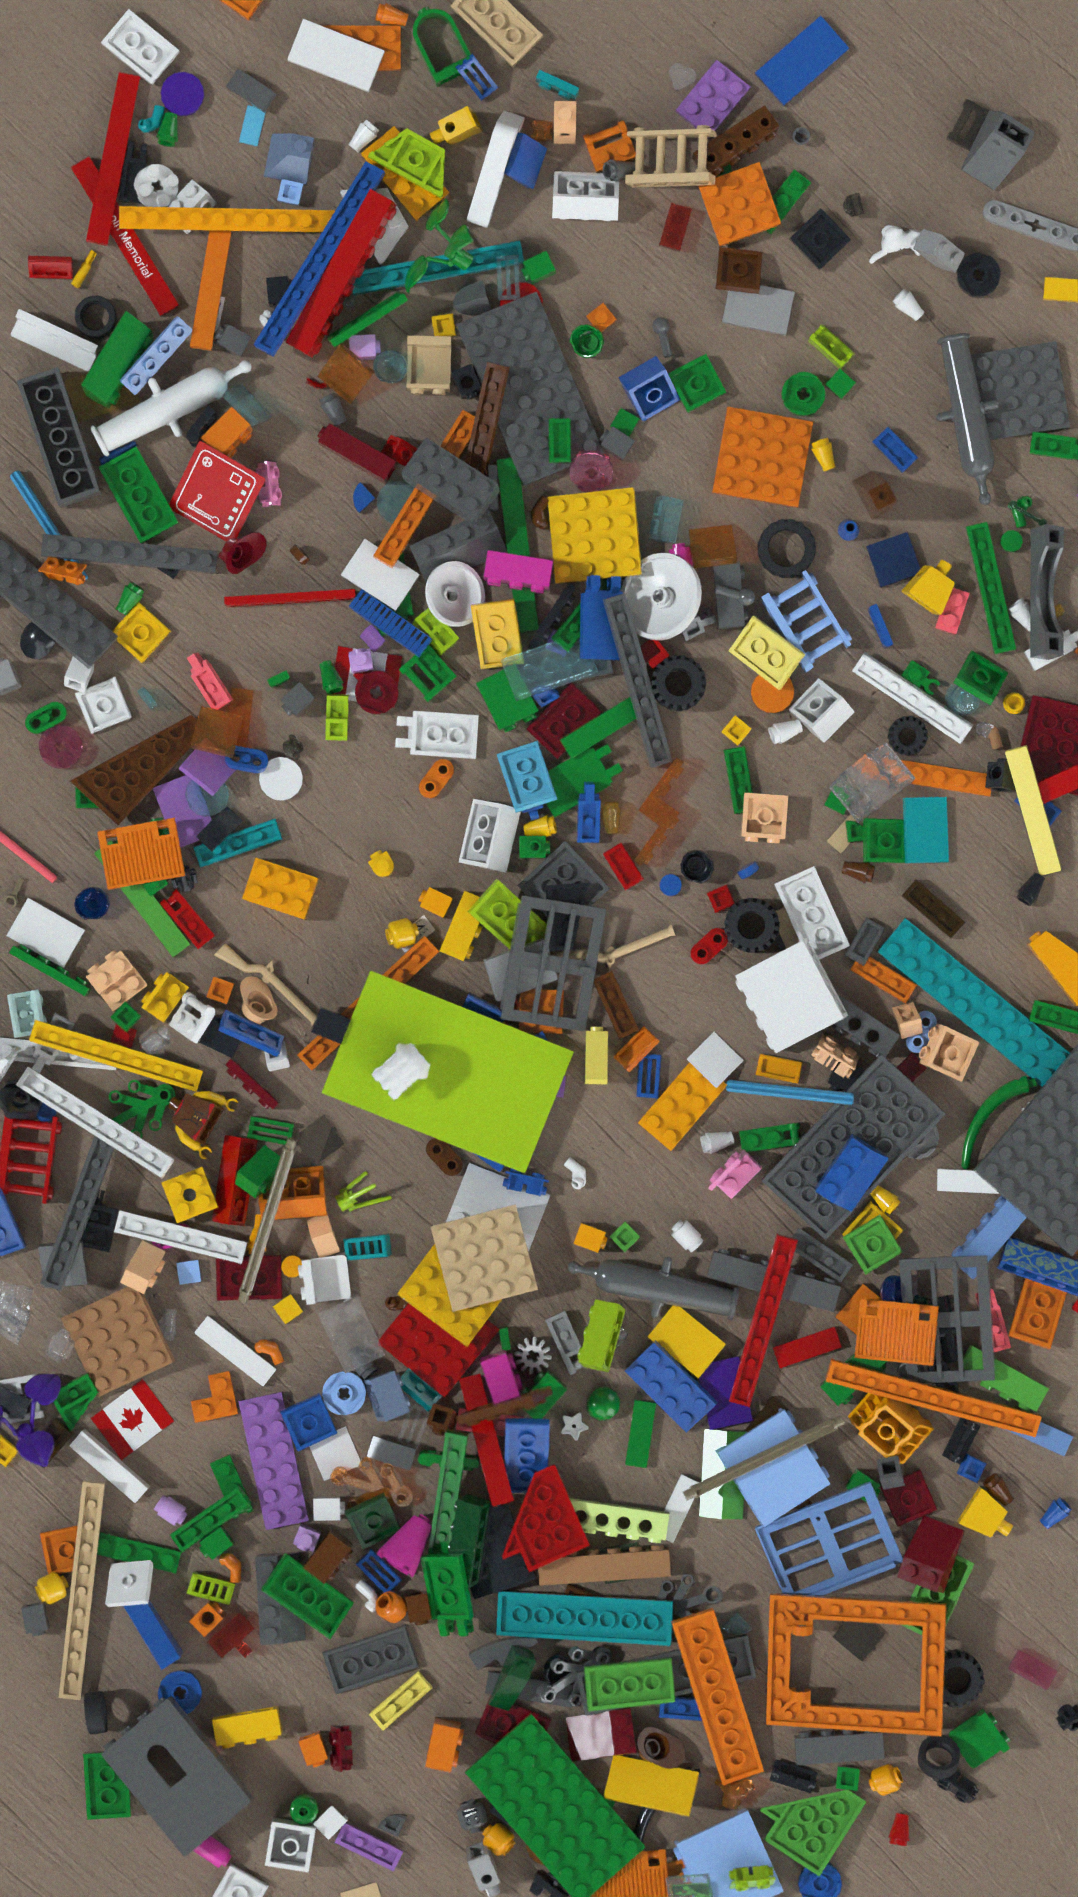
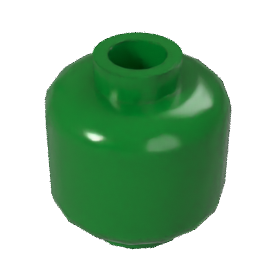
(309, 1803)

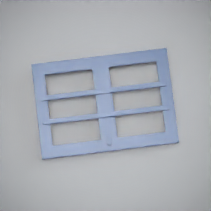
(825, 1534)

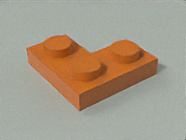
(222, 1401)

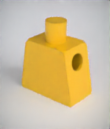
(465, 125)
(931, 587)
(985, 1515)

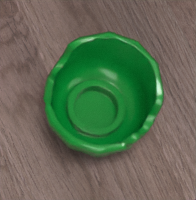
(587, 341)
(603, 1404)

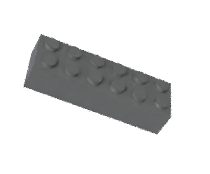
(59, 437)

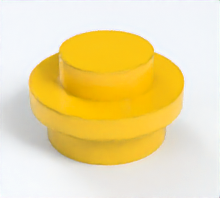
(1013, 703)

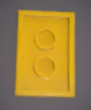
(496, 631)
(687, 1340)

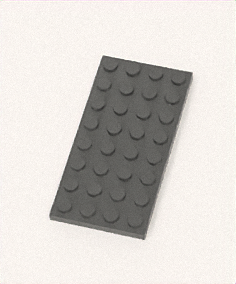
(536, 385)
(885, 1113)

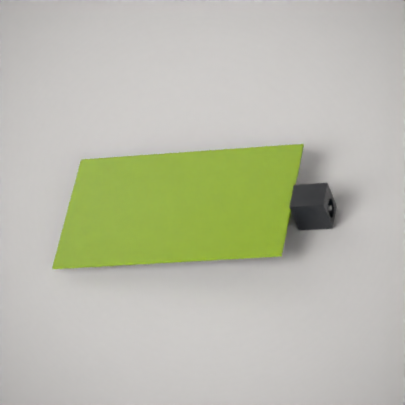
(484, 1080)

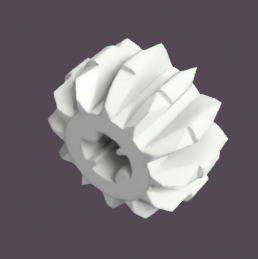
(536, 1348)

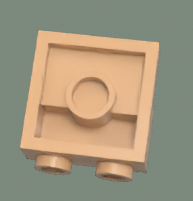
(764, 817)
(116, 979)
(948, 1052)

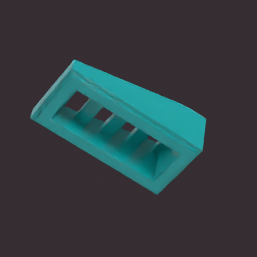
(385, 1241)

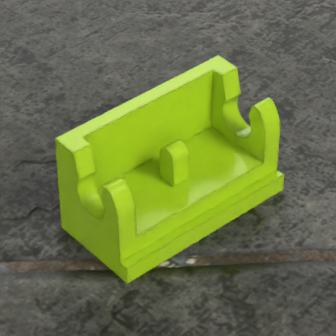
(831, 347)
(441, 634)

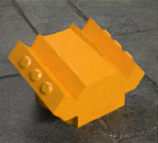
(890, 1426)

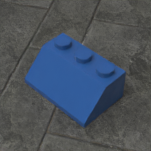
(851, 1173)

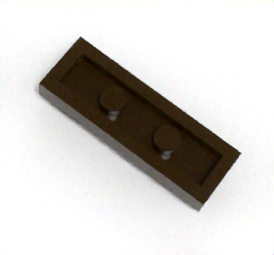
(933, 909)

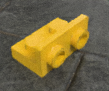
(164, 997)

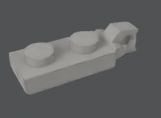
(45, 1054)

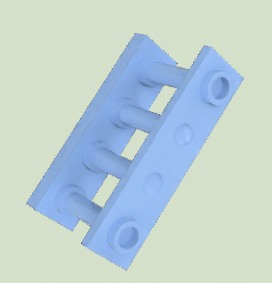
(784, 621)

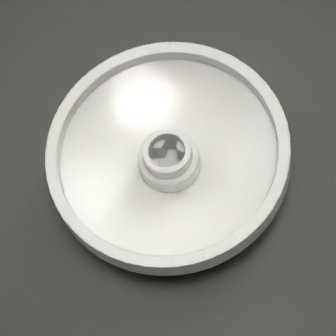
(663, 597)

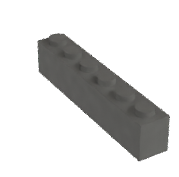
(750, 1275)

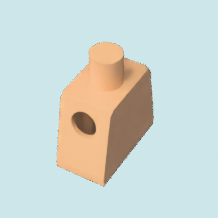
(565, 122)

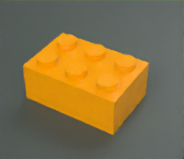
(280, 888)

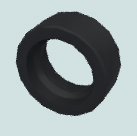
(97, 300)
(95, 1712)
(932, 1770)

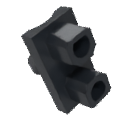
(543, 1882)

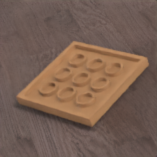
(118, 1339)

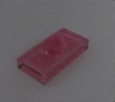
(1032, 1669)

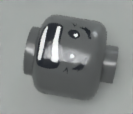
(472, 1815)

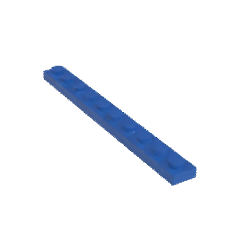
(317, 261)

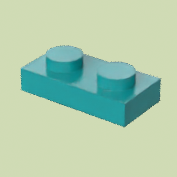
(564, 88)
(419, 1390)

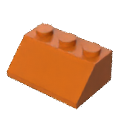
(302, 1194)

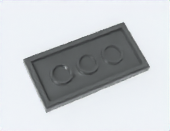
(370, 1659)

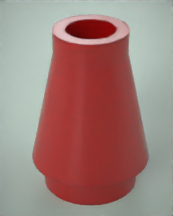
(900, 1830)

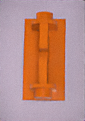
(58, 569)

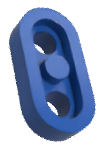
(246, 759)

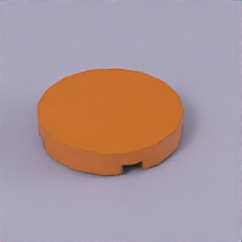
(769, 698)

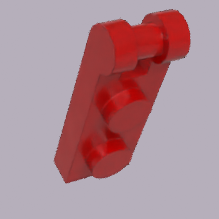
(188, 920)

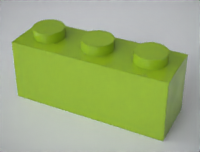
(601, 1335)

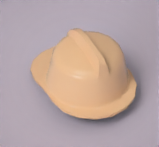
(258, 1000)

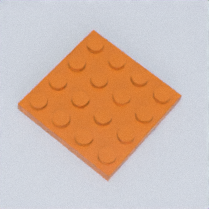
(762, 457)

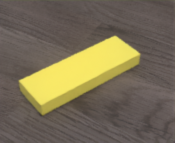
(400, 1700)

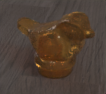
(735, 1792)

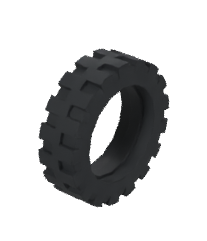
(788, 525)

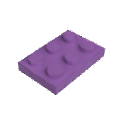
(713, 97)

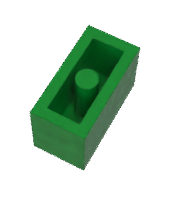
(258, 1172)

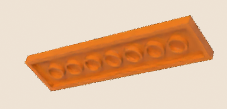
(717, 1696)

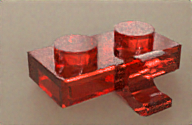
(232, 1636)

